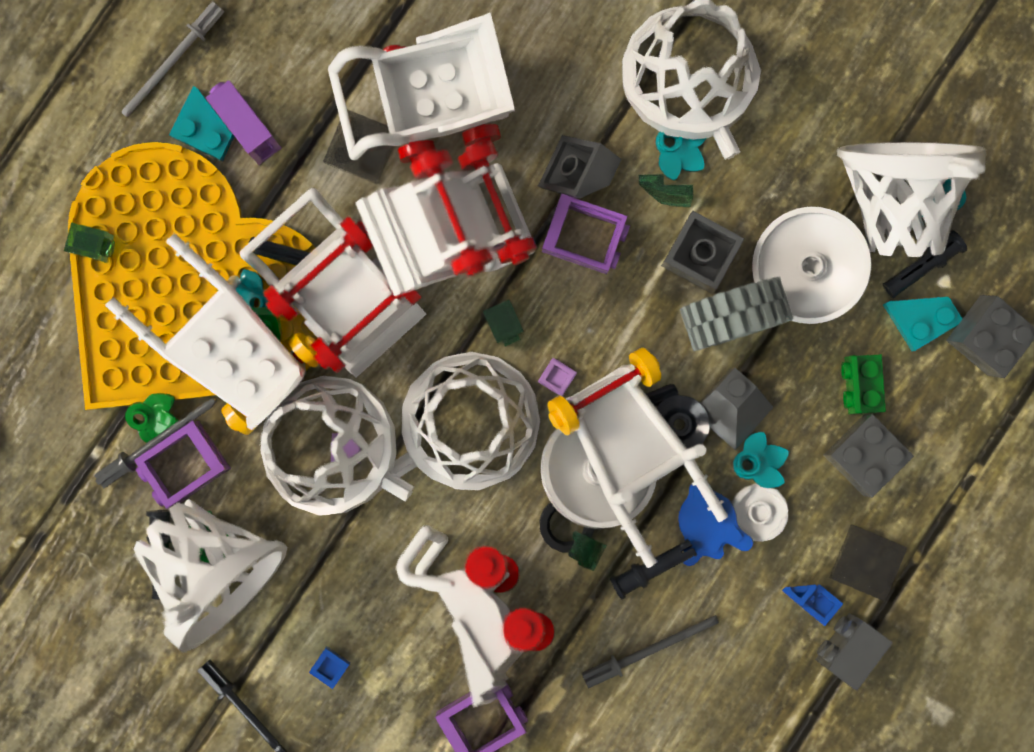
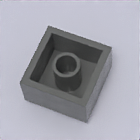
(702, 252)
(992, 336)
(868, 455)
(852, 650)

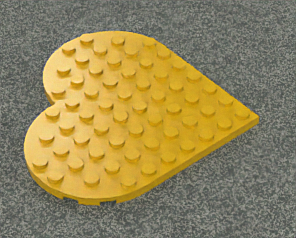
(143, 200)

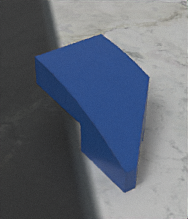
(815, 601)

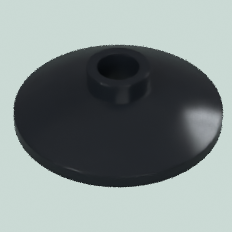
(693, 415)

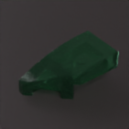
(666, 194)
(586, 550)

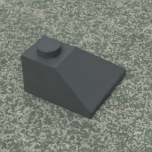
(579, 168)
(735, 407)

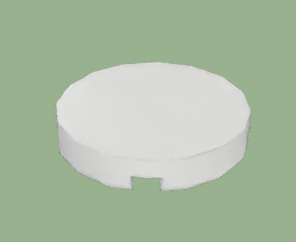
(760, 512)

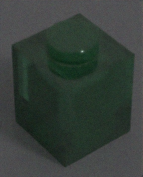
(89, 243)
(504, 323)

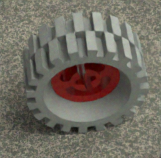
(736, 313)

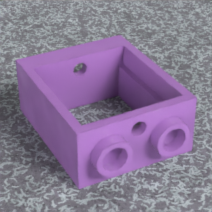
(243, 122)
(620, 233)
(205, 447)
(456, 737)

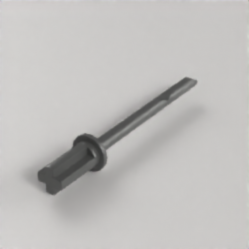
(125, 462)
(612, 667)

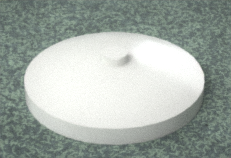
(819, 262)
(575, 487)

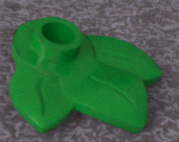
(156, 415)

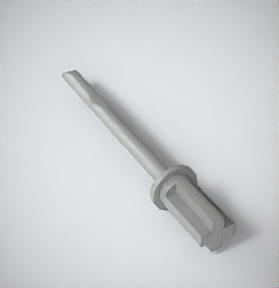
(199, 28)

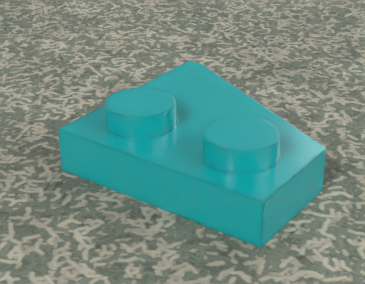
(202, 127)
(923, 319)

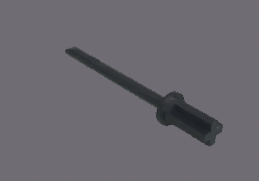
(224, 688)

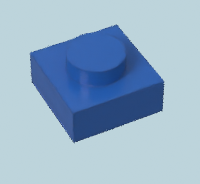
(329, 667)

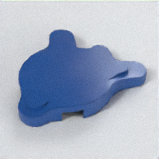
(705, 531)

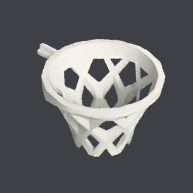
(696, 122)
(926, 169)
(380, 451)
(438, 469)
(201, 580)

